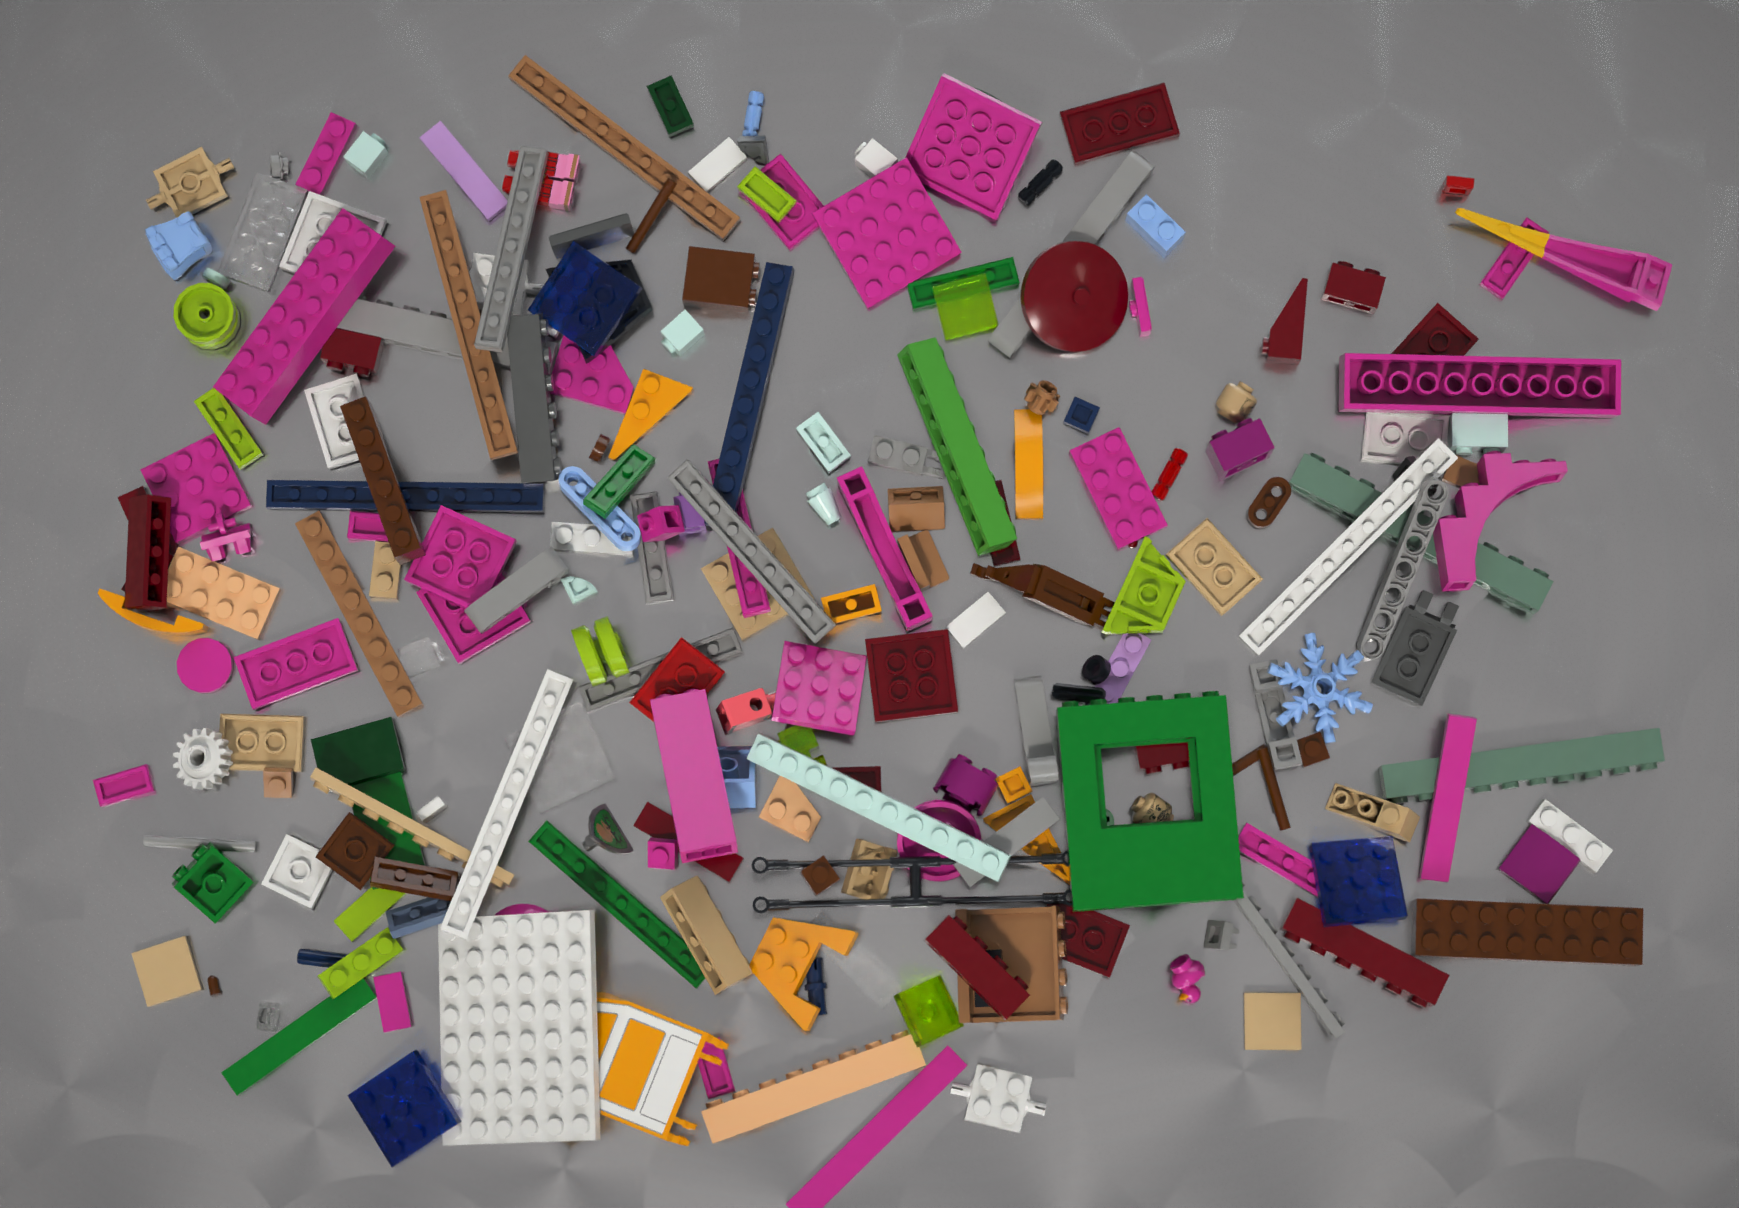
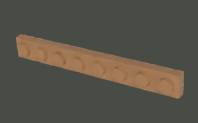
(359, 614)

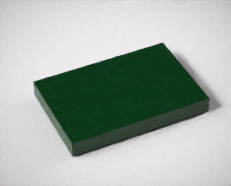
(360, 752)

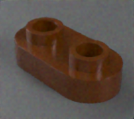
(1268, 503)

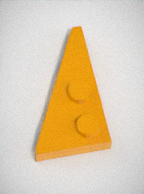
(650, 402)
(1041, 844)

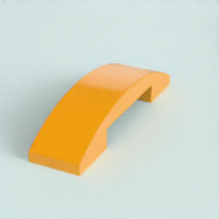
(1028, 464)
(182, 627)

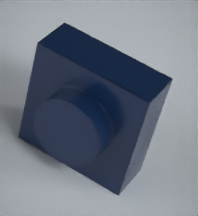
(1081, 415)

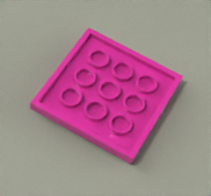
(971, 146)
(886, 232)

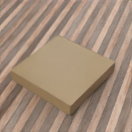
(167, 971)
(1272, 1021)

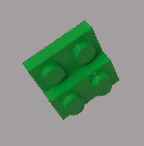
(211, 881)

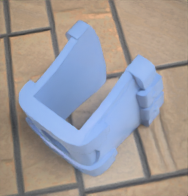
(178, 244)

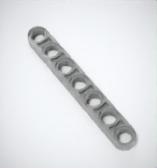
(1402, 554)

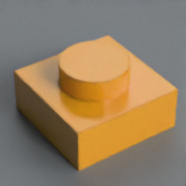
(1013, 785)

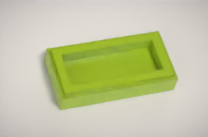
(767, 194)

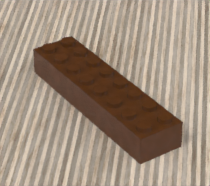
(1527, 932)

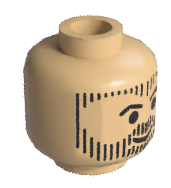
(1236, 402)
(1151, 809)

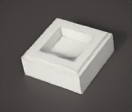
(431, 809)

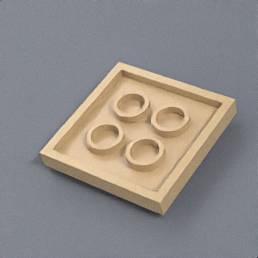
(722, 581)

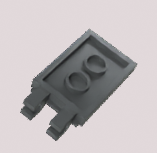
(1416, 650)

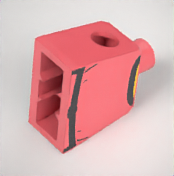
(737, 714)

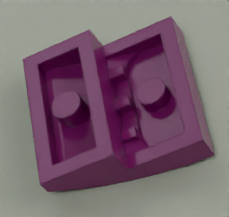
(1539, 864)

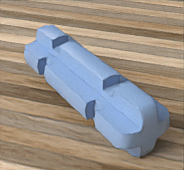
(753, 113)

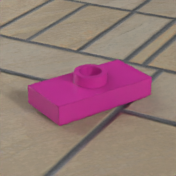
(1139, 307)

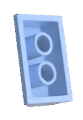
(738, 776)

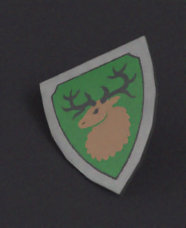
(606, 832)

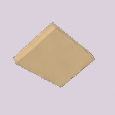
(1214, 567)
(264, 741)

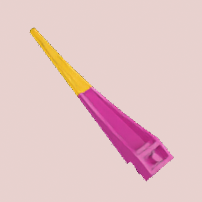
(1617, 271)

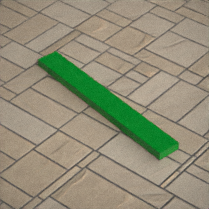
(617, 901)

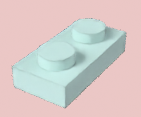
(823, 442)

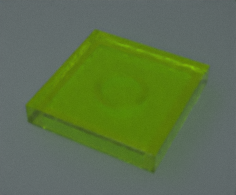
(965, 306)
(928, 1011)

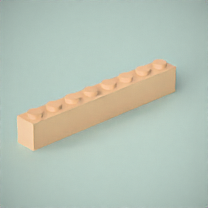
(812, 1088)

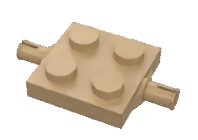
(190, 183)

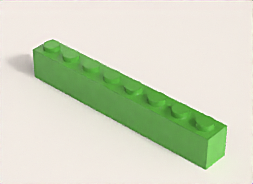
(957, 446)

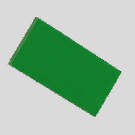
(393, 793)

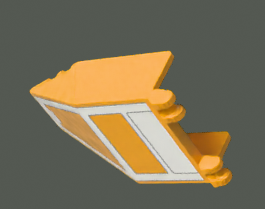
(647, 1065)

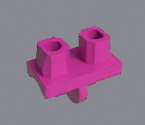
(215, 541)

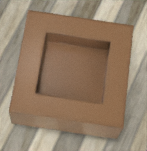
(278, 782)

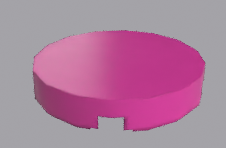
(204, 665)

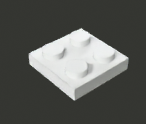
(297, 872)

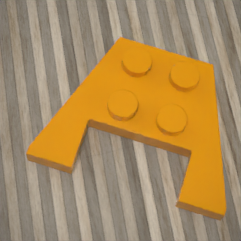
(786, 958)

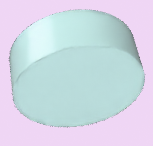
(215, 278)

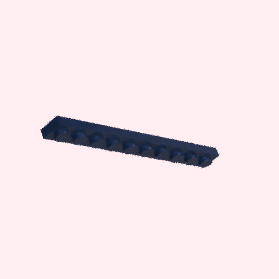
(752, 382)
(417, 495)

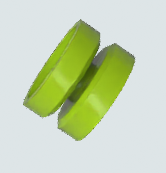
(198, 302)
(603, 650)

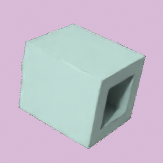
(366, 154)
(681, 333)

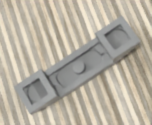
(1269, 699)

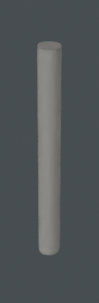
(193, 843)

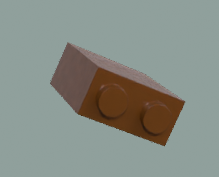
(720, 279)

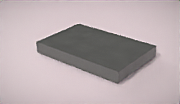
(593, 234)

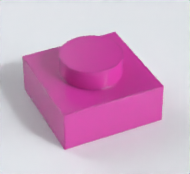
(662, 853)

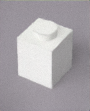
(873, 158)

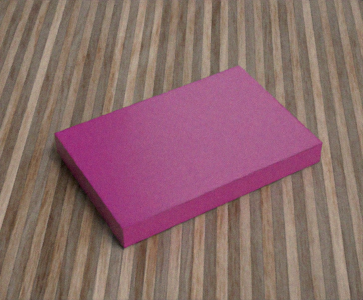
(799, 221)

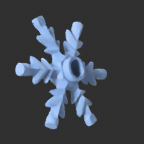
(1326, 681)

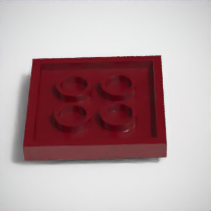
(911, 675)

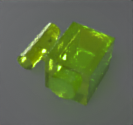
(802, 740)

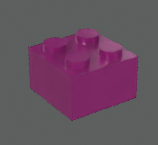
(1239, 448)

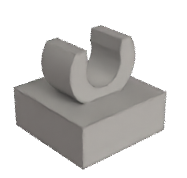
(1219, 935)

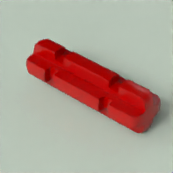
(1169, 473)

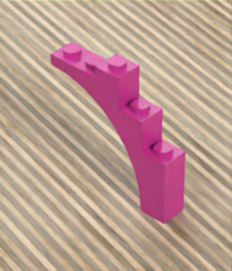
(1498, 480)

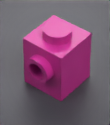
(660, 523)

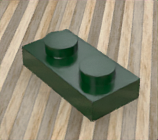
(670, 106)

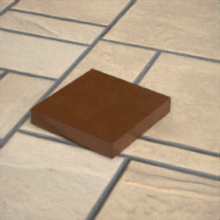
(353, 850)

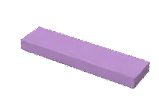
(464, 171)

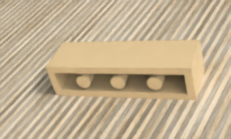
(706, 934)

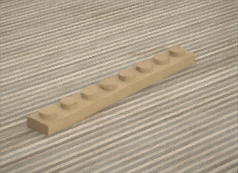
(400, 822)

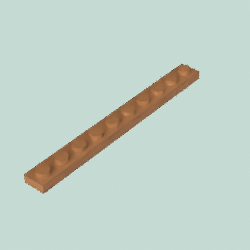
(623, 146)
(466, 320)

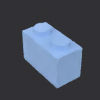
(1155, 226)

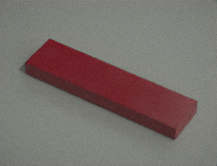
(661, 825)

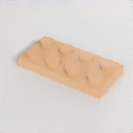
(220, 593)

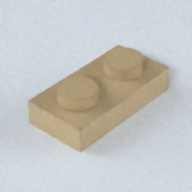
(385, 573)

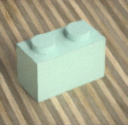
(1477, 433)

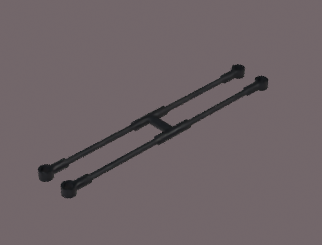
(915, 898)

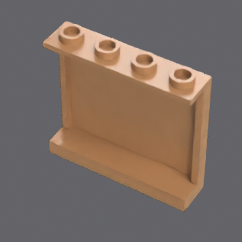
(1031, 950)

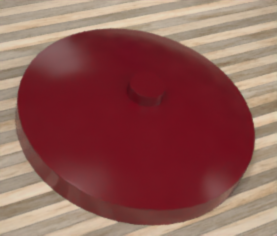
(1074, 296)

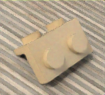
(868, 881)

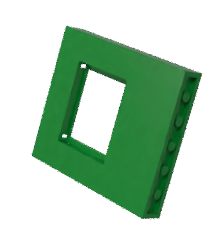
(1150, 860)

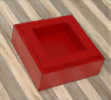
(1458, 185)

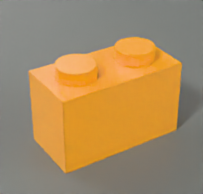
(852, 604)

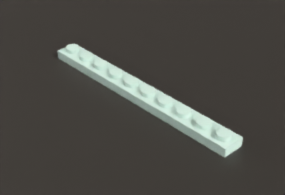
(878, 807)

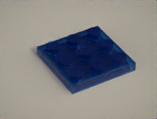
(585, 298)
(1358, 881)
(404, 1108)

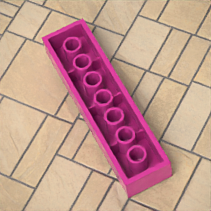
(303, 316)

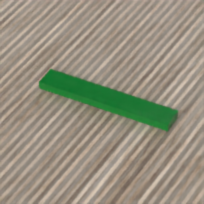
(297, 1036)

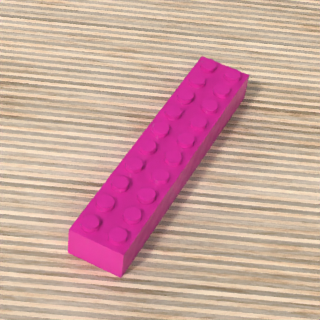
(1479, 385)

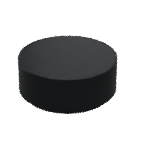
(1096, 669)

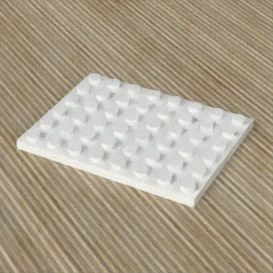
(520, 1029)

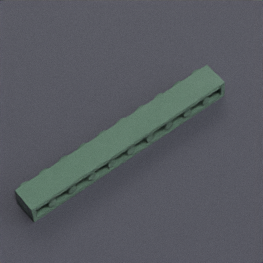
(1352, 497)
(1530, 764)

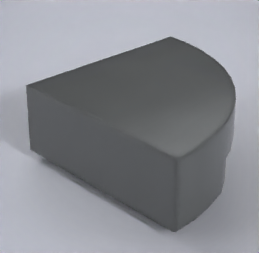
(754, 147)

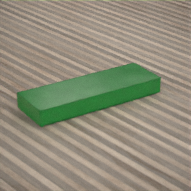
(619, 481)

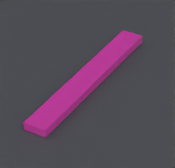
(879, 1131)

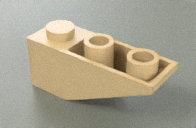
(1373, 812)

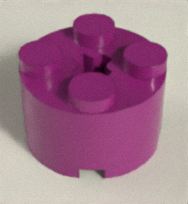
(967, 784)

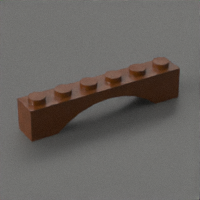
(382, 480)

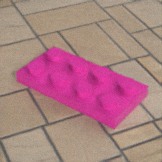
(1118, 488)
(295, 663)

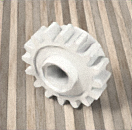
(216, 761)

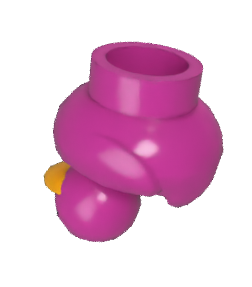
(1185, 975)

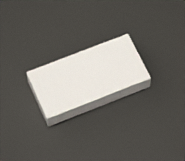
(717, 165)
(975, 620)

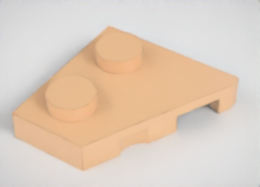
(790, 810)

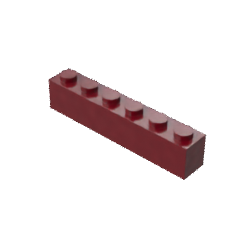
(1366, 953)

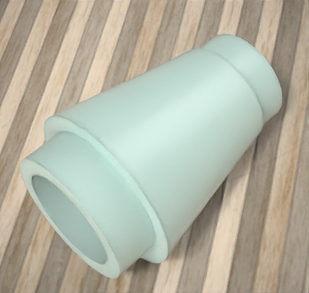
(824, 503)

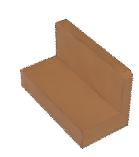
(916, 508)
(923, 560)

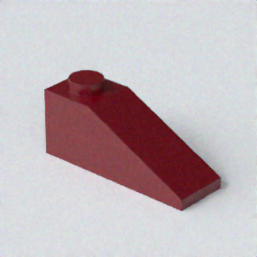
(1286, 334)

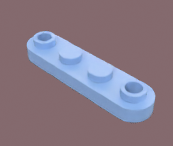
(617, 523)

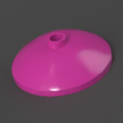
(948, 813)

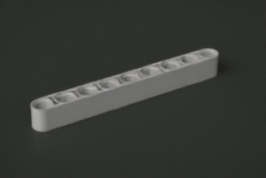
(1089, 228)

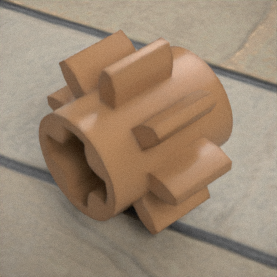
(1042, 397)

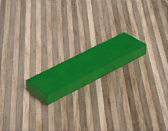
(999, 273)

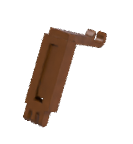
(1052, 591)

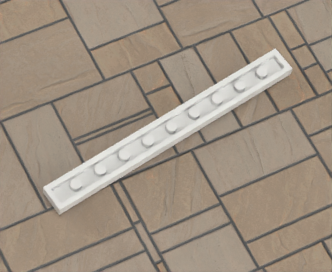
(1347, 547)
(506, 804)

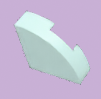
(578, 589)

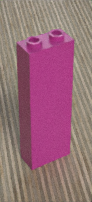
(693, 775)

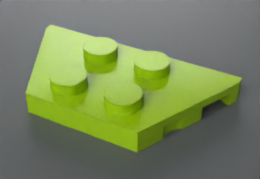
(1146, 594)

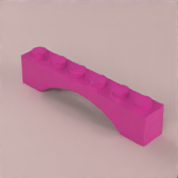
(884, 549)

